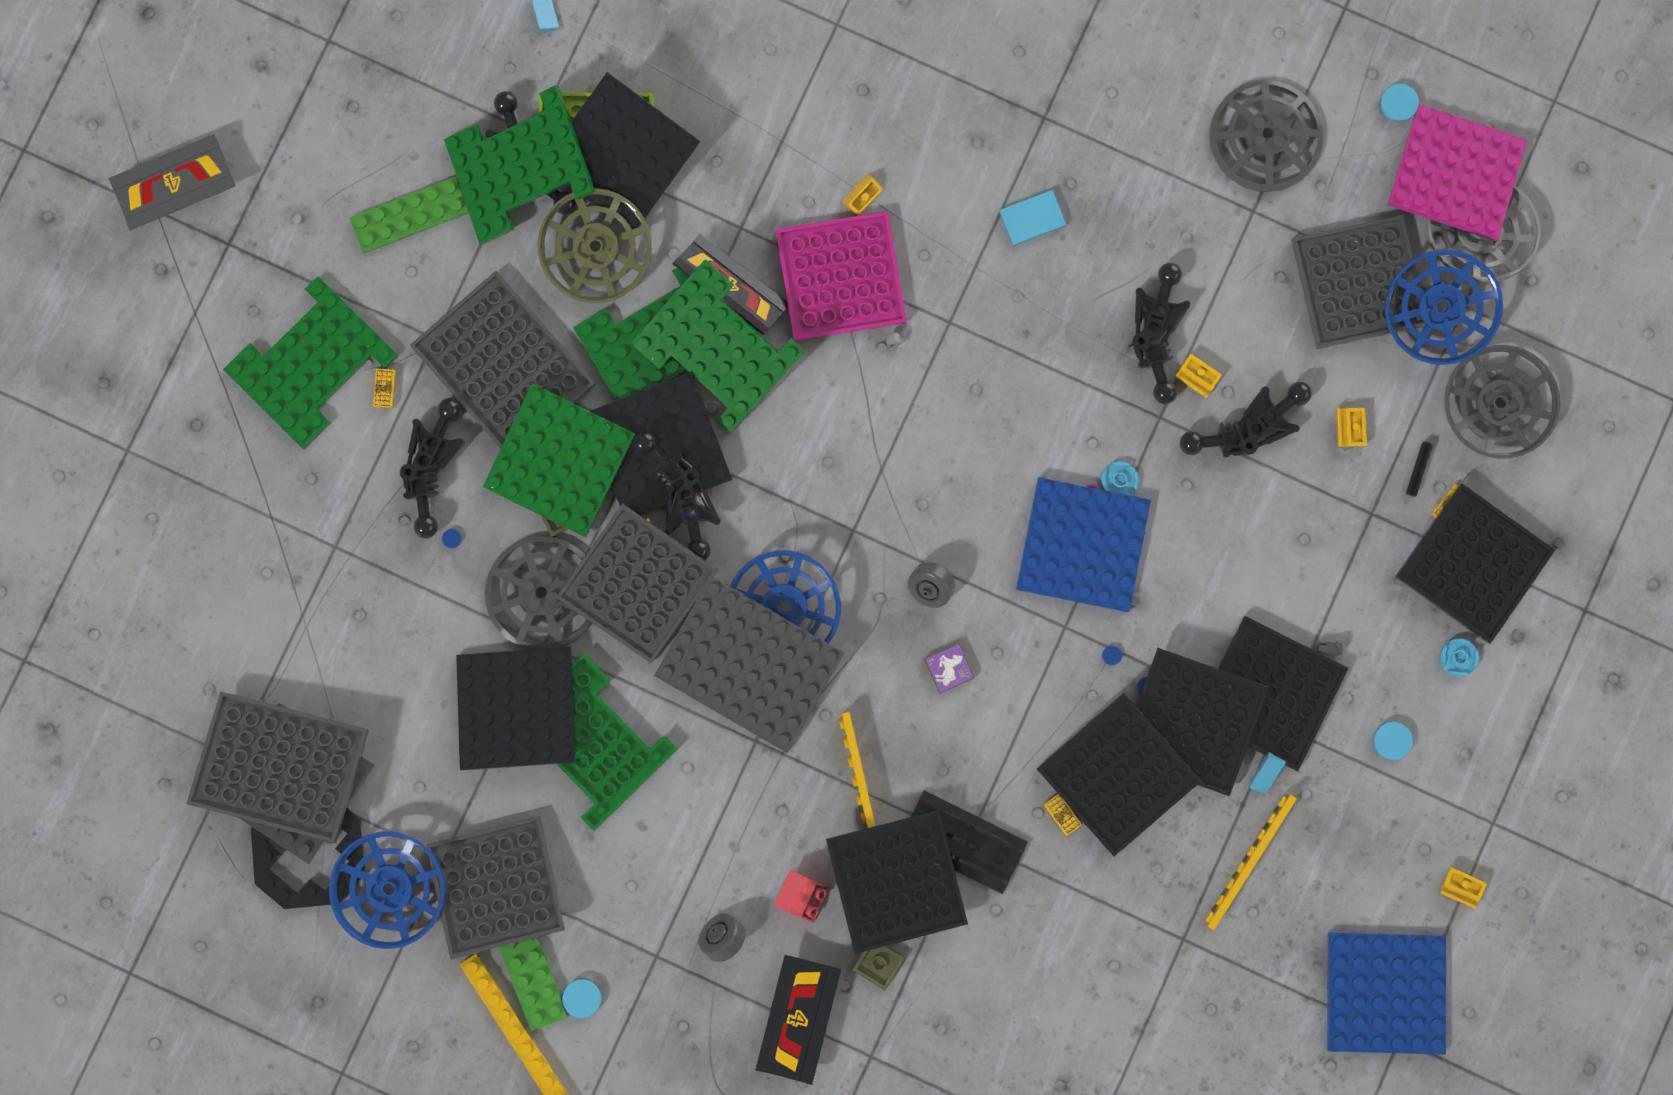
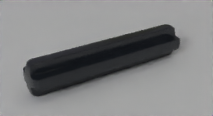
(1419, 469)

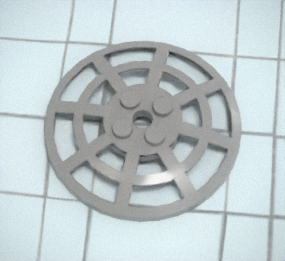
(1482, 245)

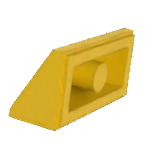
(862, 195)

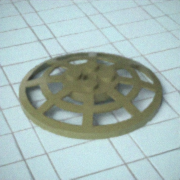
(582, 246)

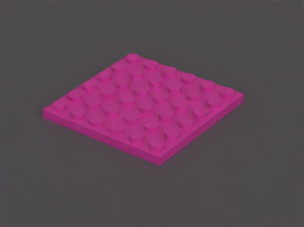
(1457, 172)
(841, 276)

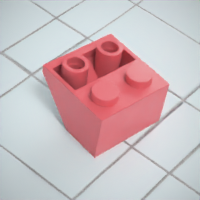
(801, 896)

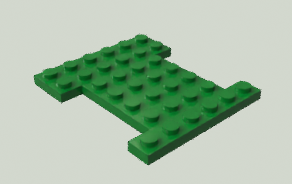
(517, 165)
(716, 345)
(617, 360)
(309, 364)
(608, 752)

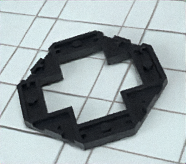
(311, 893)

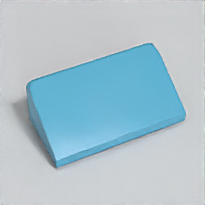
(545, 15)
(1267, 773)

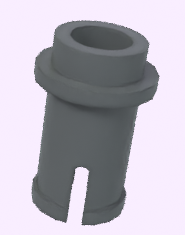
(1330, 648)

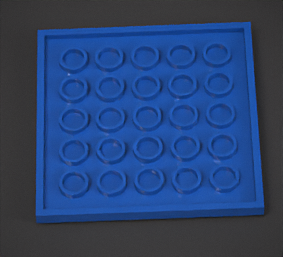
(1083, 544)
(1386, 993)

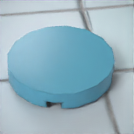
(1399, 102)
(1114, 478)
(1459, 657)
(1393, 741)
(581, 998)

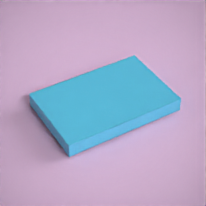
(1032, 218)

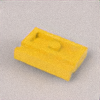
(1198, 376)
(1351, 427)
(1462, 888)

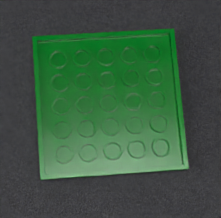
(559, 460)

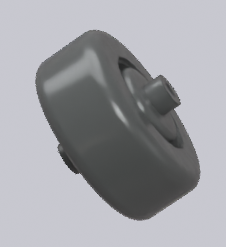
(931, 584)
(721, 938)

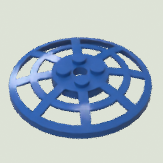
(1452, 315)
(790, 593)
(379, 897)

